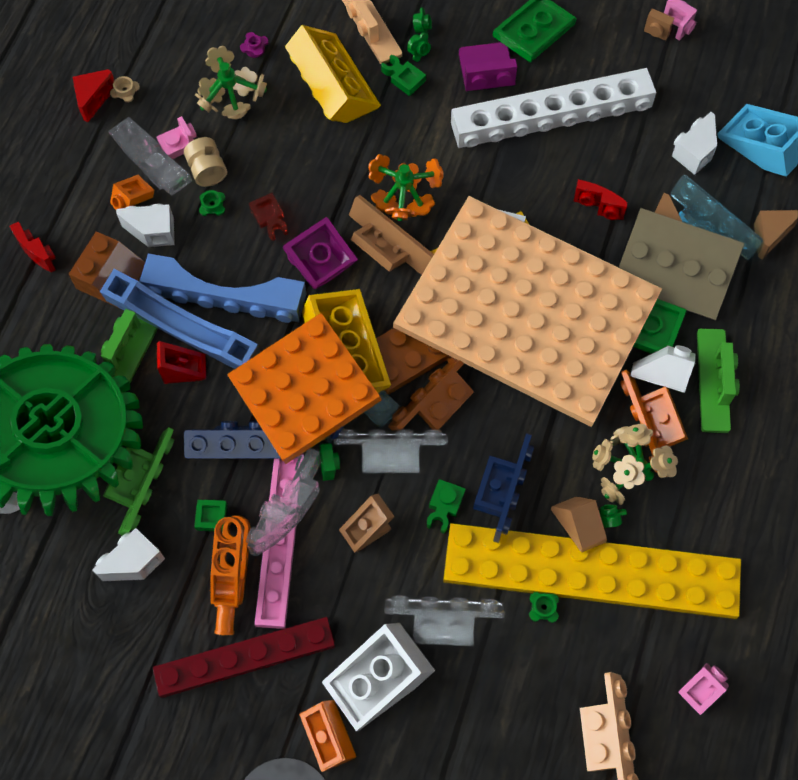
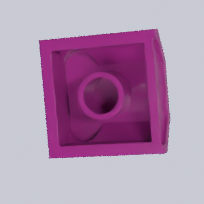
(320, 253)

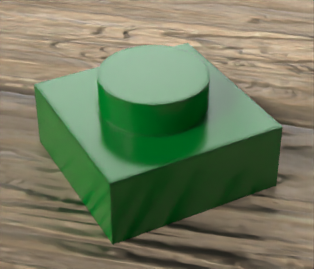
(329, 462)
(209, 513)

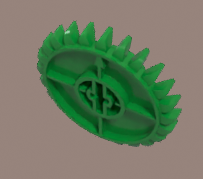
(62, 426)

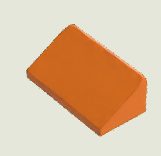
(327, 735)

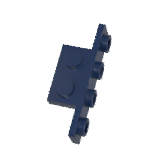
(229, 442)
(498, 487)

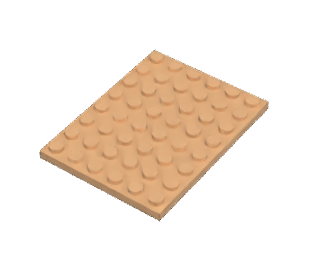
(528, 310)

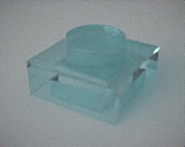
(382, 411)

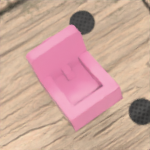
(683, 15)

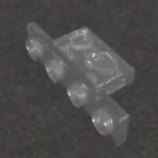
(390, 451)
(444, 621)

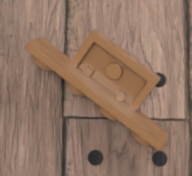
(385, 239)

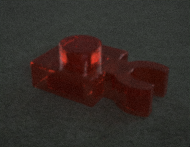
(269, 214)

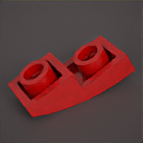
(610, 204)
(33, 247)

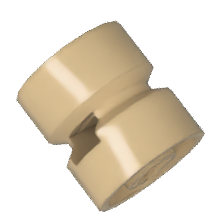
(205, 161)

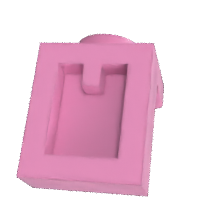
(175, 140)
(704, 688)

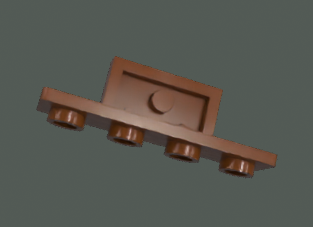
(437, 399)

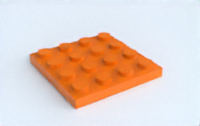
(304, 388)

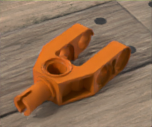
(228, 580)

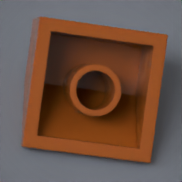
(98, 262)

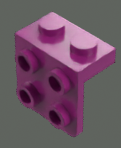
(487, 66)

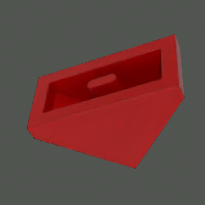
(92, 91)
(180, 364)

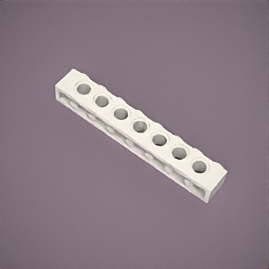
(572, 103)

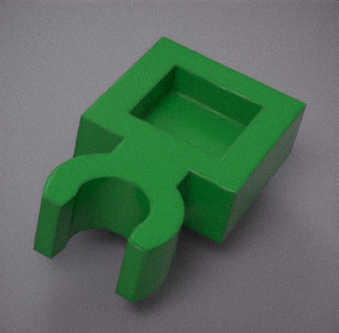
(405, 76)
(446, 502)

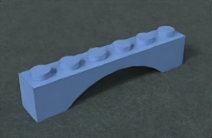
(276, 298)
(152, 308)

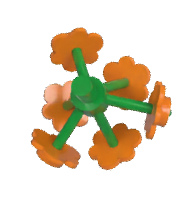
(405, 179)

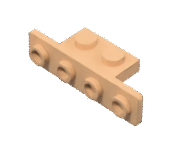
(373, 29)
(607, 732)

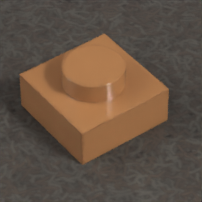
(659, 24)

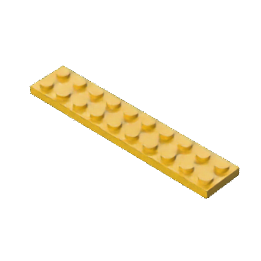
(601, 574)

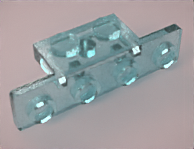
(709, 214)

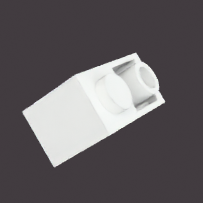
(697, 145)
(149, 224)
(130, 560)

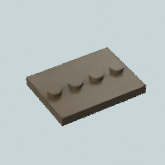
(683, 261)

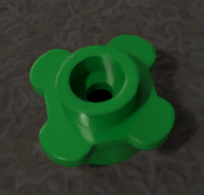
(422, 22)
(419, 46)
(212, 197)
(611, 515)
(538, 613)

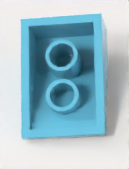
(764, 138)

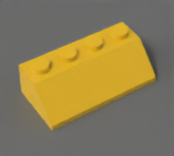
(331, 74)
(351, 323)

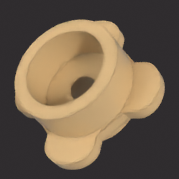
(124, 83)

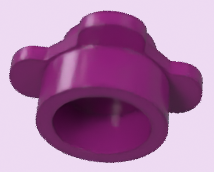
(254, 45)

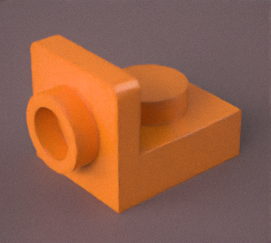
(130, 192)

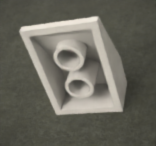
(377, 675)

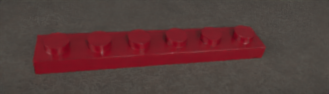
(243, 657)

